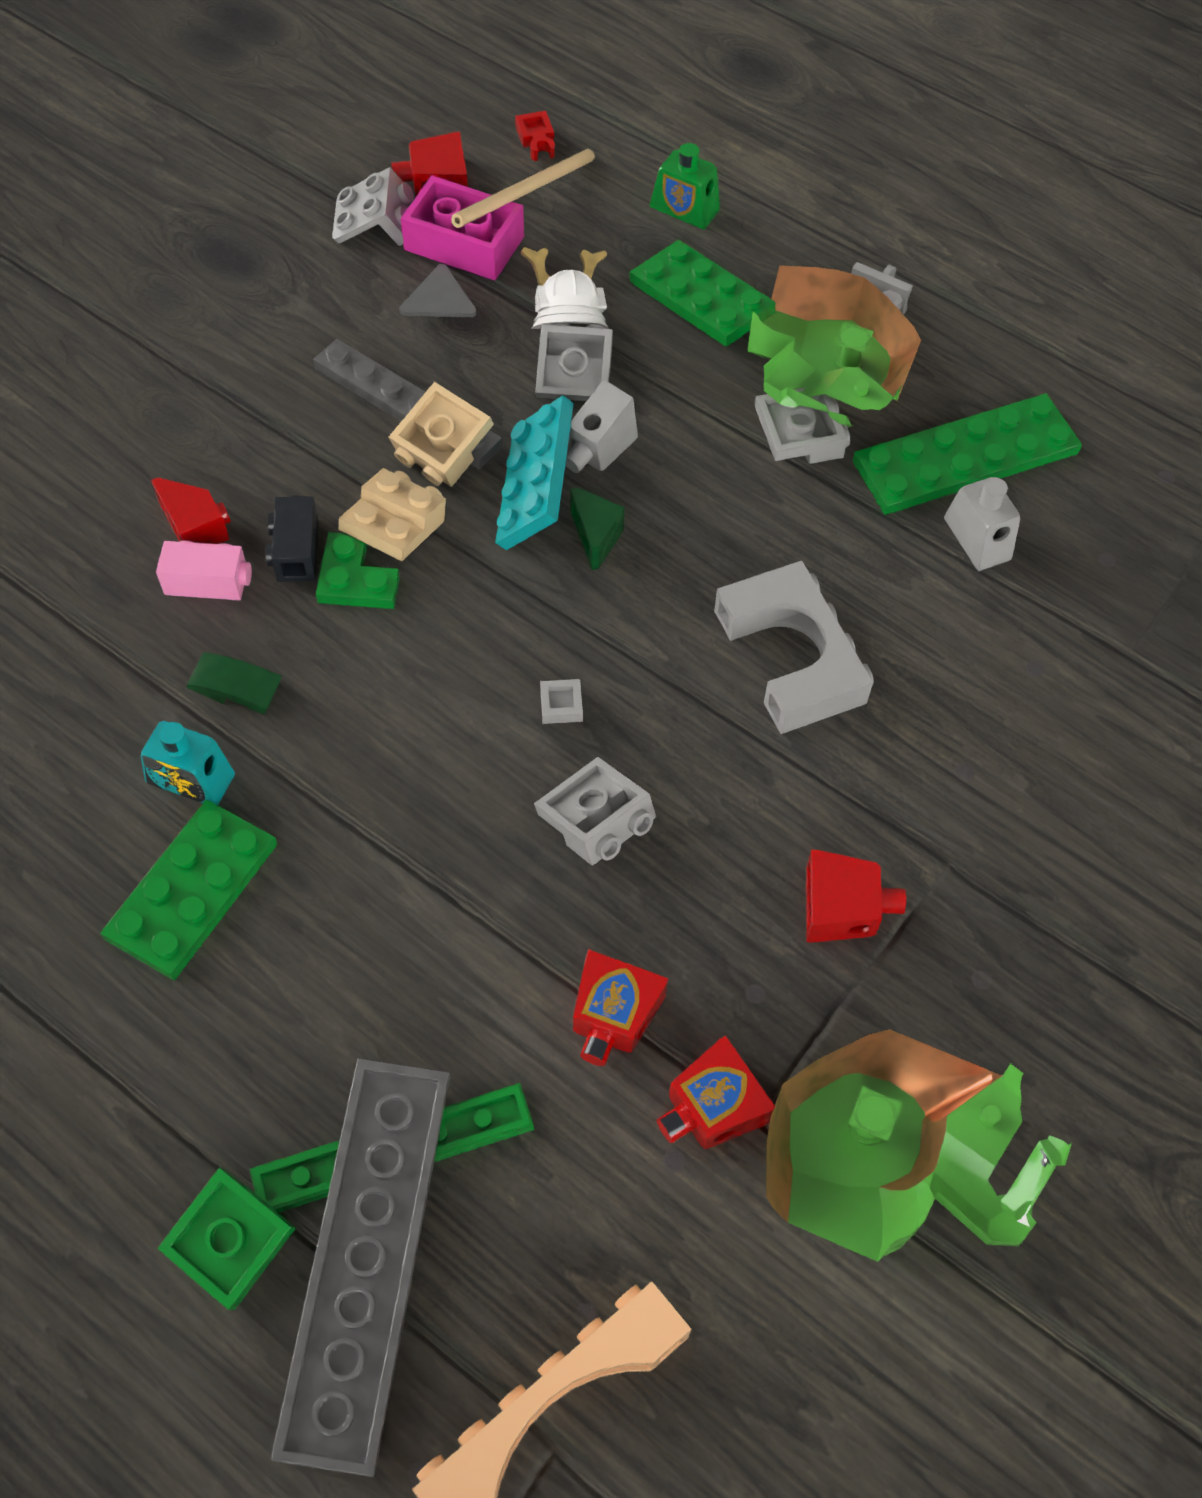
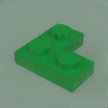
(349, 582)

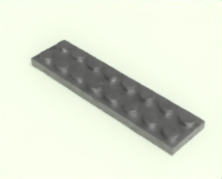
(362, 1271)

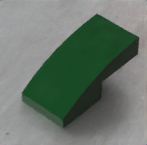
(234, 679)

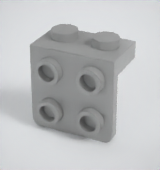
(374, 201)

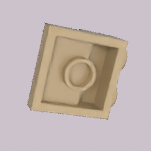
(440, 435)
(394, 514)

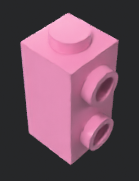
(203, 570)

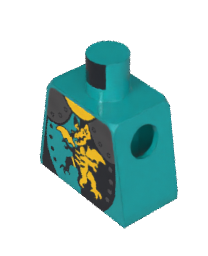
(180, 761)

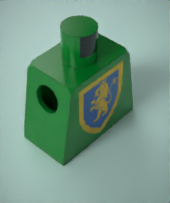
(687, 187)

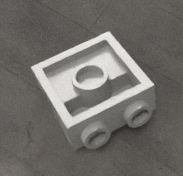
(572, 360)
(802, 429)
(597, 811)

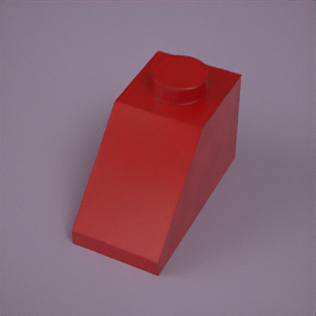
(192, 512)

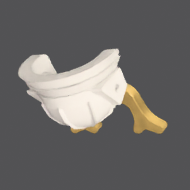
(569, 293)

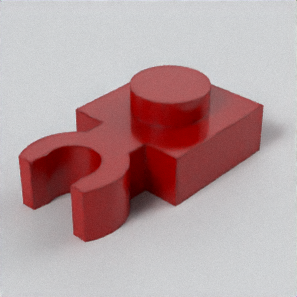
(537, 132)

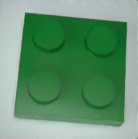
(226, 1238)

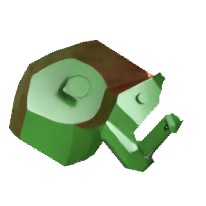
(833, 339)
(889, 1129)

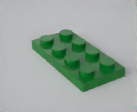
(702, 292)
(189, 889)

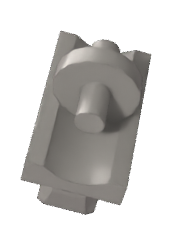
(893, 288)

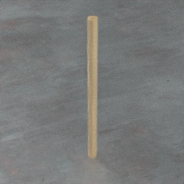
(521, 188)

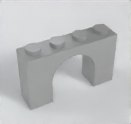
(794, 600)

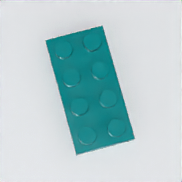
(534, 473)

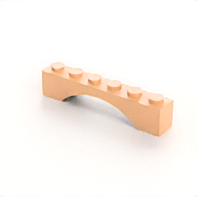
(629, 1341)

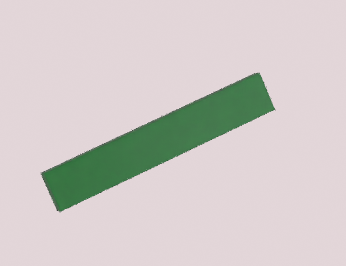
(463, 1128)

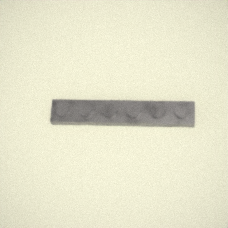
(385, 389)

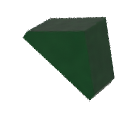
(597, 524)

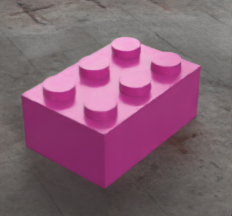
(476, 247)

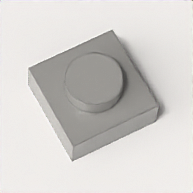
(561, 701)

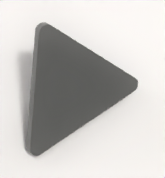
(438, 297)

